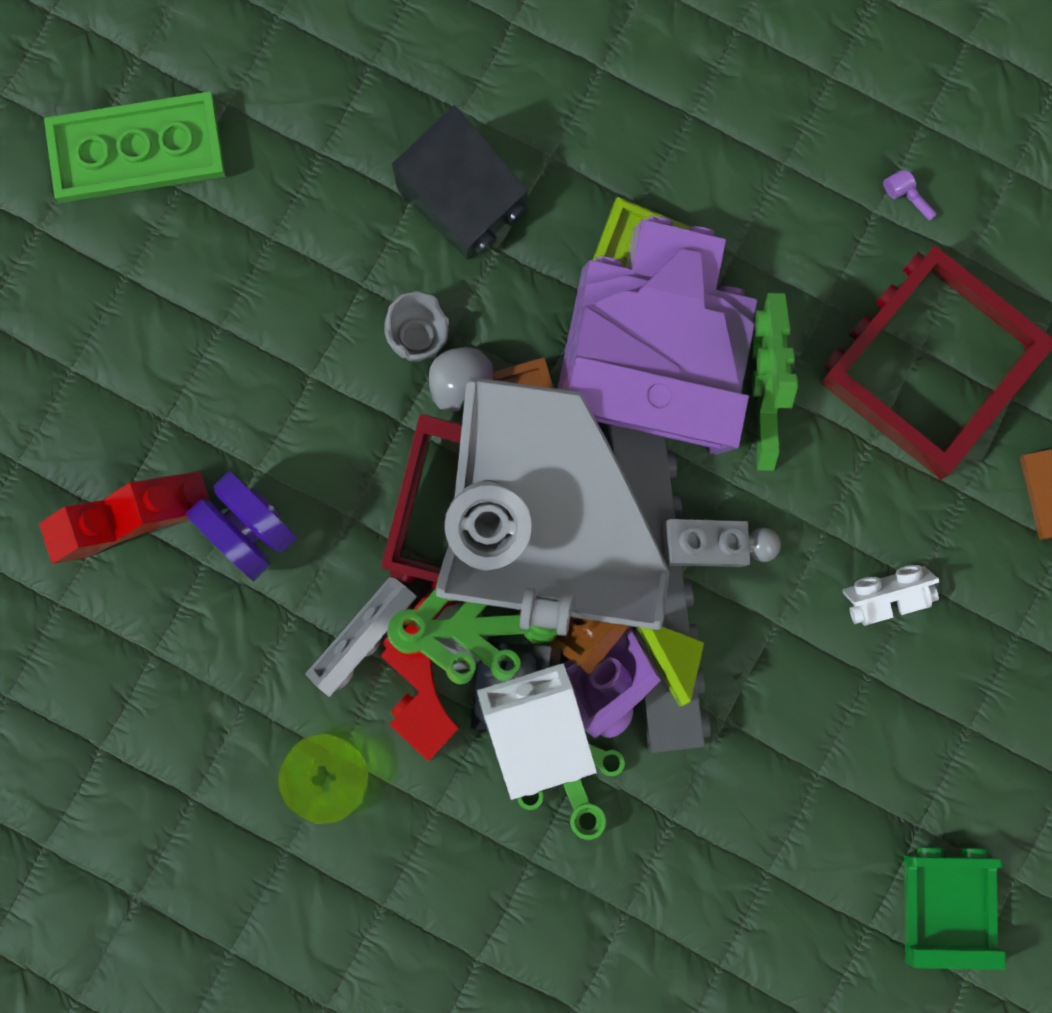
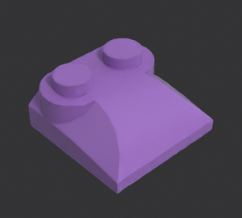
(613, 686)

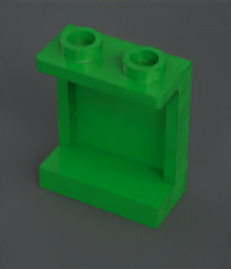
(952, 910)

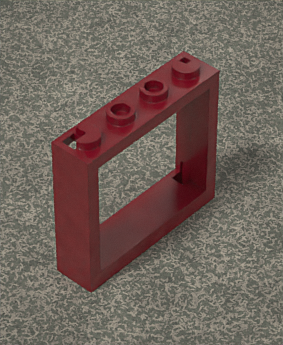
(900, 432)
(401, 566)

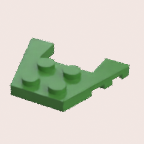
(773, 380)

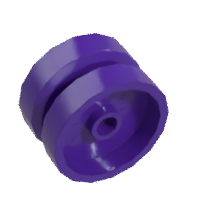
(242, 525)

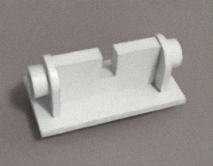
(910, 587)

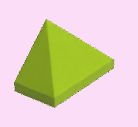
(676, 659)

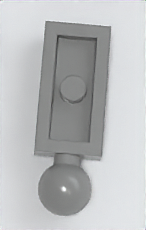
(716, 543)

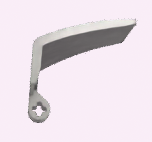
(588, 534)

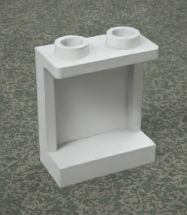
(537, 731)

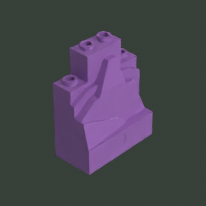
(659, 341)

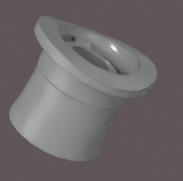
(487, 525)

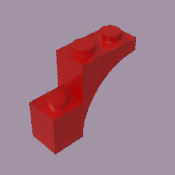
(132, 510)
(422, 718)

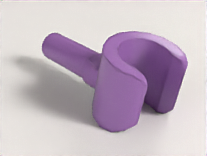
(904, 183)

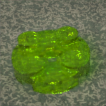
(303, 764)

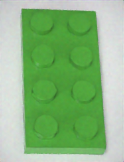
(134, 147)

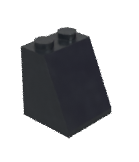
(460, 184)

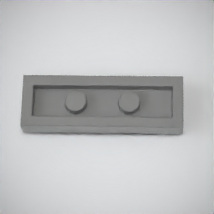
(359, 637)

